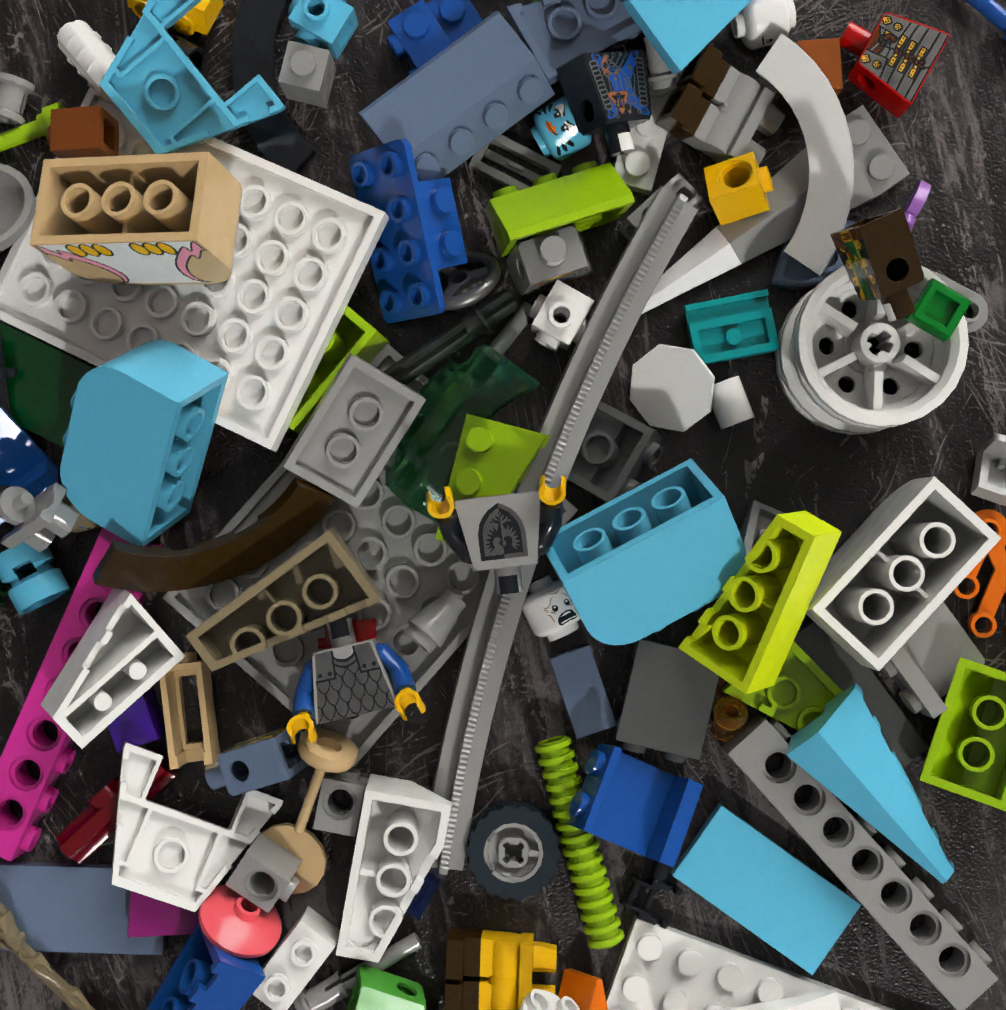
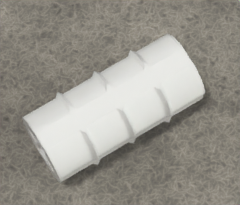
(86, 52)

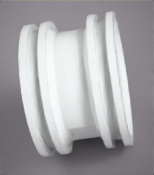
(813, 378)

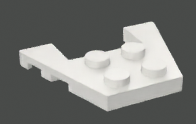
(170, 851)

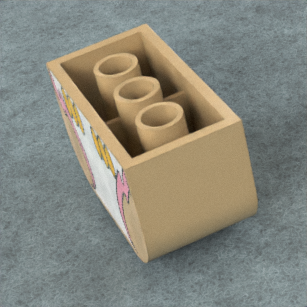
(139, 218)

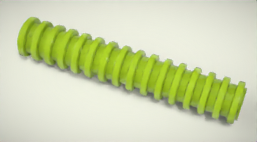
(579, 846)

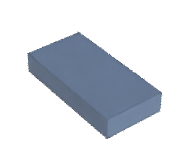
(583, 691)

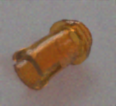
(728, 717)

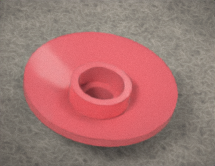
(238, 924)

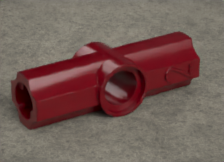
(98, 821)

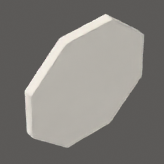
(672, 387)

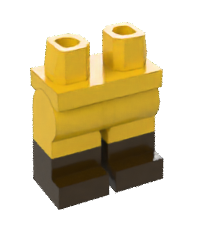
(494, 968)

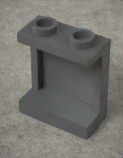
(665, 702)

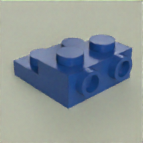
(429, 28)

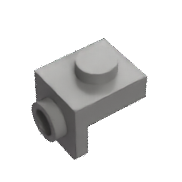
(990, 471)

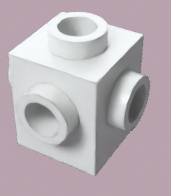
(562, 302)

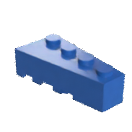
(207, 978)

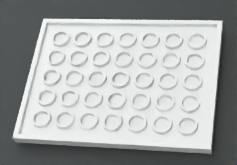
(265, 325)

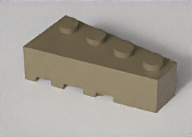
(298, 596)

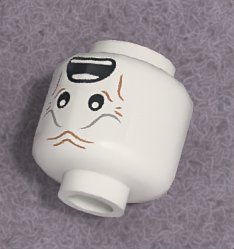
(550, 610)

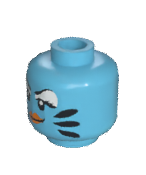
(557, 131)

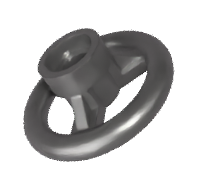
(470, 286)

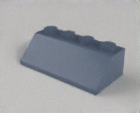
(461, 98)

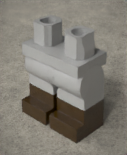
(719, 109)

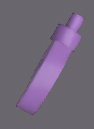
(916, 202)

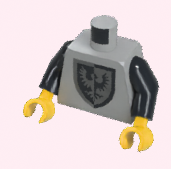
(501, 529)

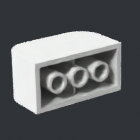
(898, 570)

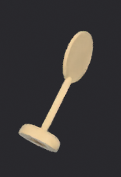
(330, 754)

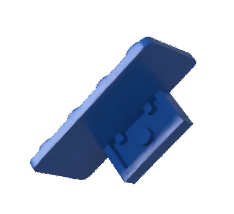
(420, 230)

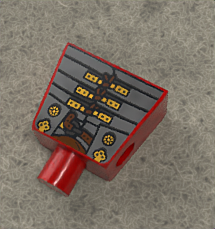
(892, 59)

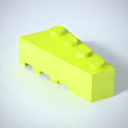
(765, 603)

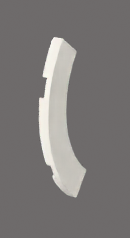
(827, 146)

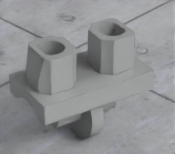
(36, 518)

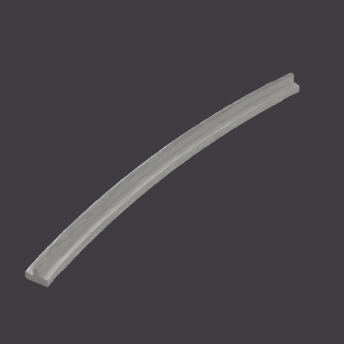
(567, 424)

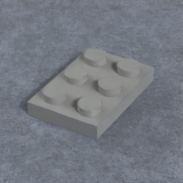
(353, 430)

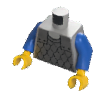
(350, 681)

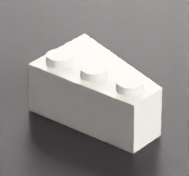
(110, 668)

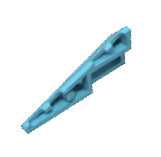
(856, 765)

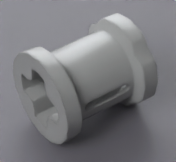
(13, 98)

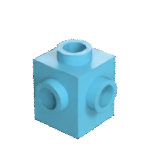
(323, 23)

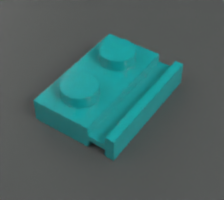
(731, 327)

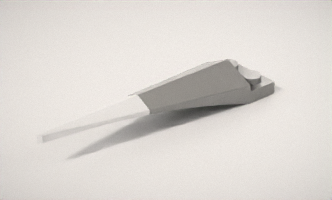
(737, 242)

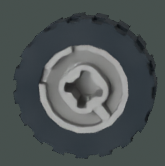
(513, 849)

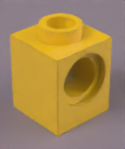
(738, 188)

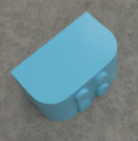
(141, 438)
(649, 555)

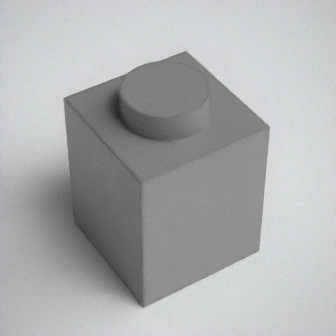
(307, 74)

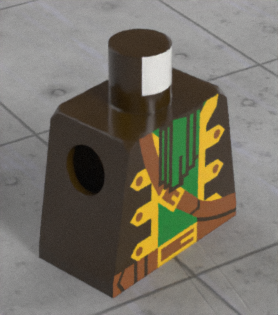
(881, 260)

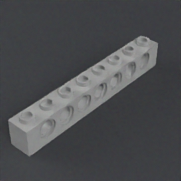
(961, 976)

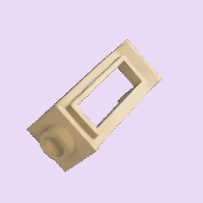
(179, 748)

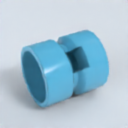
(37, 588)

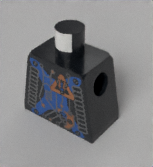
(608, 95)

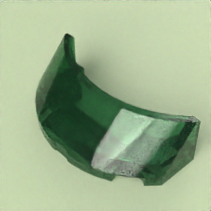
(431, 443)

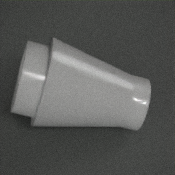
(434, 622)

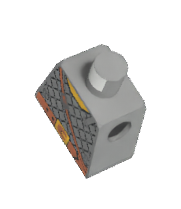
(546, 259)

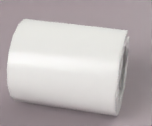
(730, 403)

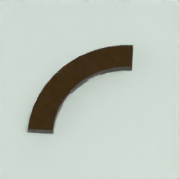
(218, 558)

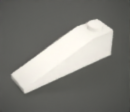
(394, 849)

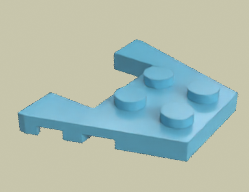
(168, 94)

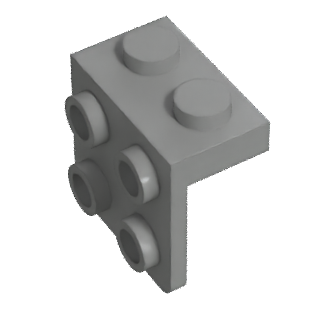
(928, 662)

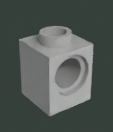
(330, 816)
(258, 887)

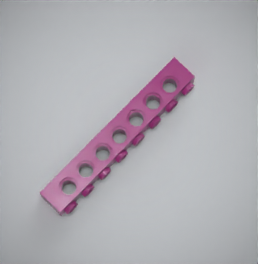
(28, 736)

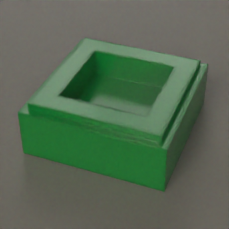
(938, 310)

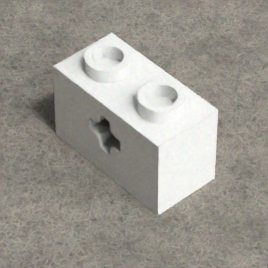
(296, 960)

